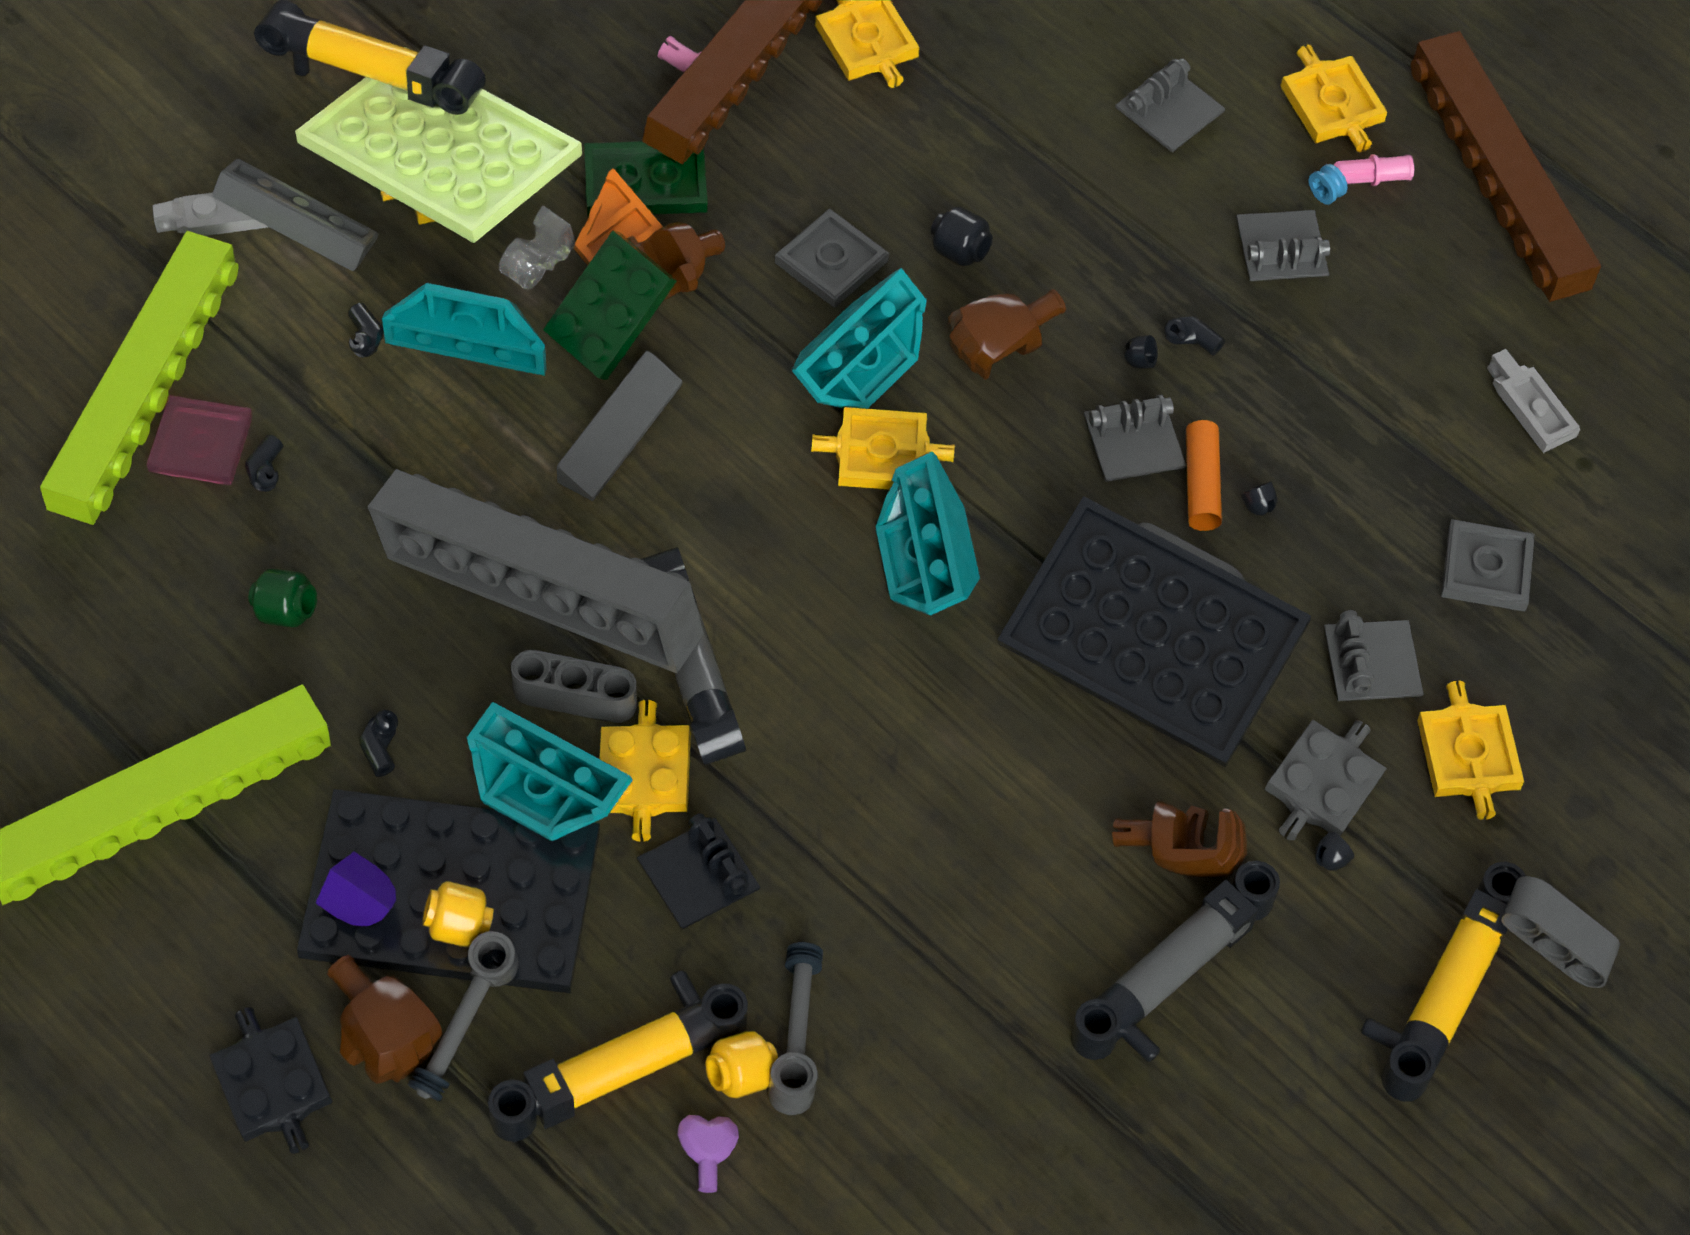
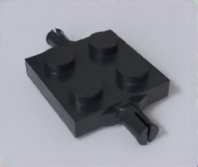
(271, 1079)

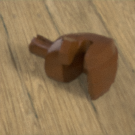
(682, 253)
(998, 326)
(1179, 840)
(383, 1023)

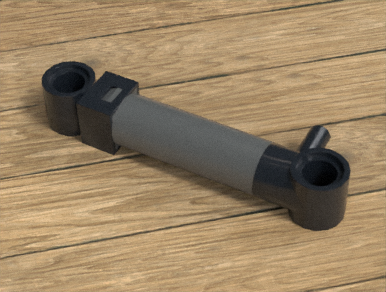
(703, 686)
(1221, 921)

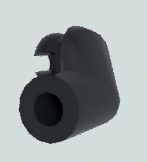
(369, 331)
(376, 740)

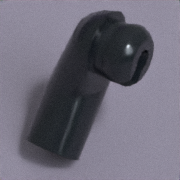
(1193, 331)
(259, 464)

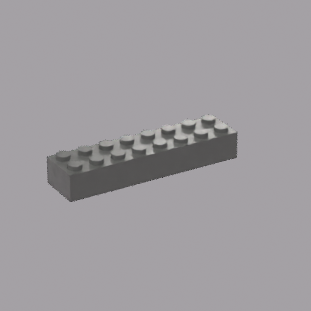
(538, 570)

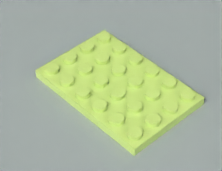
(445, 165)

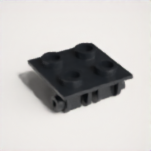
(698, 872)

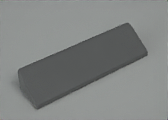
(294, 214)
(618, 427)

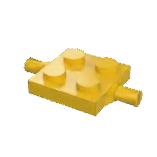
(867, 38)
(1333, 99)
(876, 444)
(1470, 750)
(656, 761)

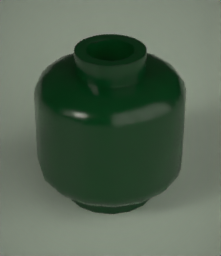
(282, 598)

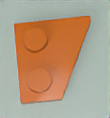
(615, 210)

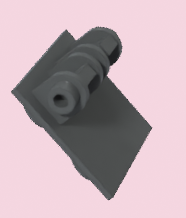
(1170, 106)
(1283, 245)
(1135, 438)
(1372, 659)

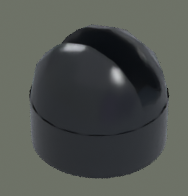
(1141, 352)
(1260, 499)
(1333, 852)

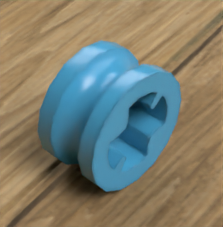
(1328, 184)

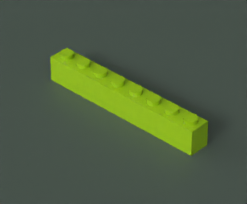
(139, 378)
(159, 792)

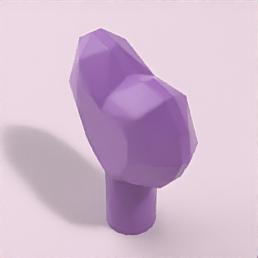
(707, 1145)

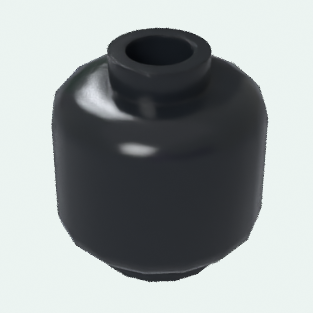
(961, 236)

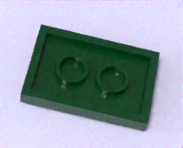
(652, 176)
(609, 305)

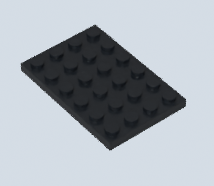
(1154, 631)
(529, 882)

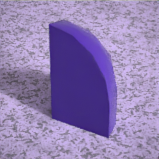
(357, 892)

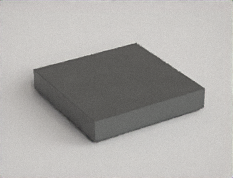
(831, 258)
(1488, 565)

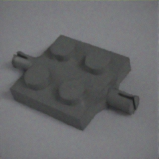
(1325, 779)

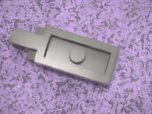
(202, 216)
(1532, 402)

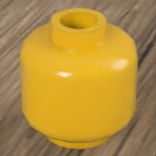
(457, 914)
(741, 1064)

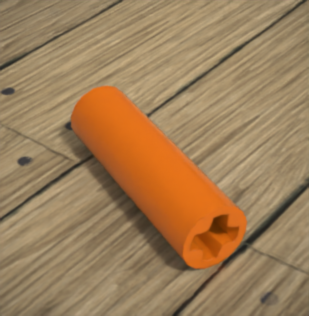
(1203, 475)

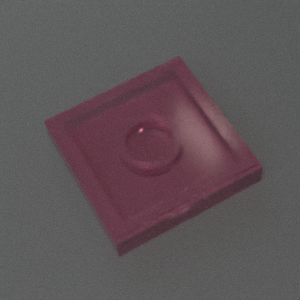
(199, 440)

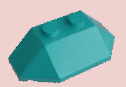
(465, 328)
(865, 346)
(926, 539)
(540, 776)

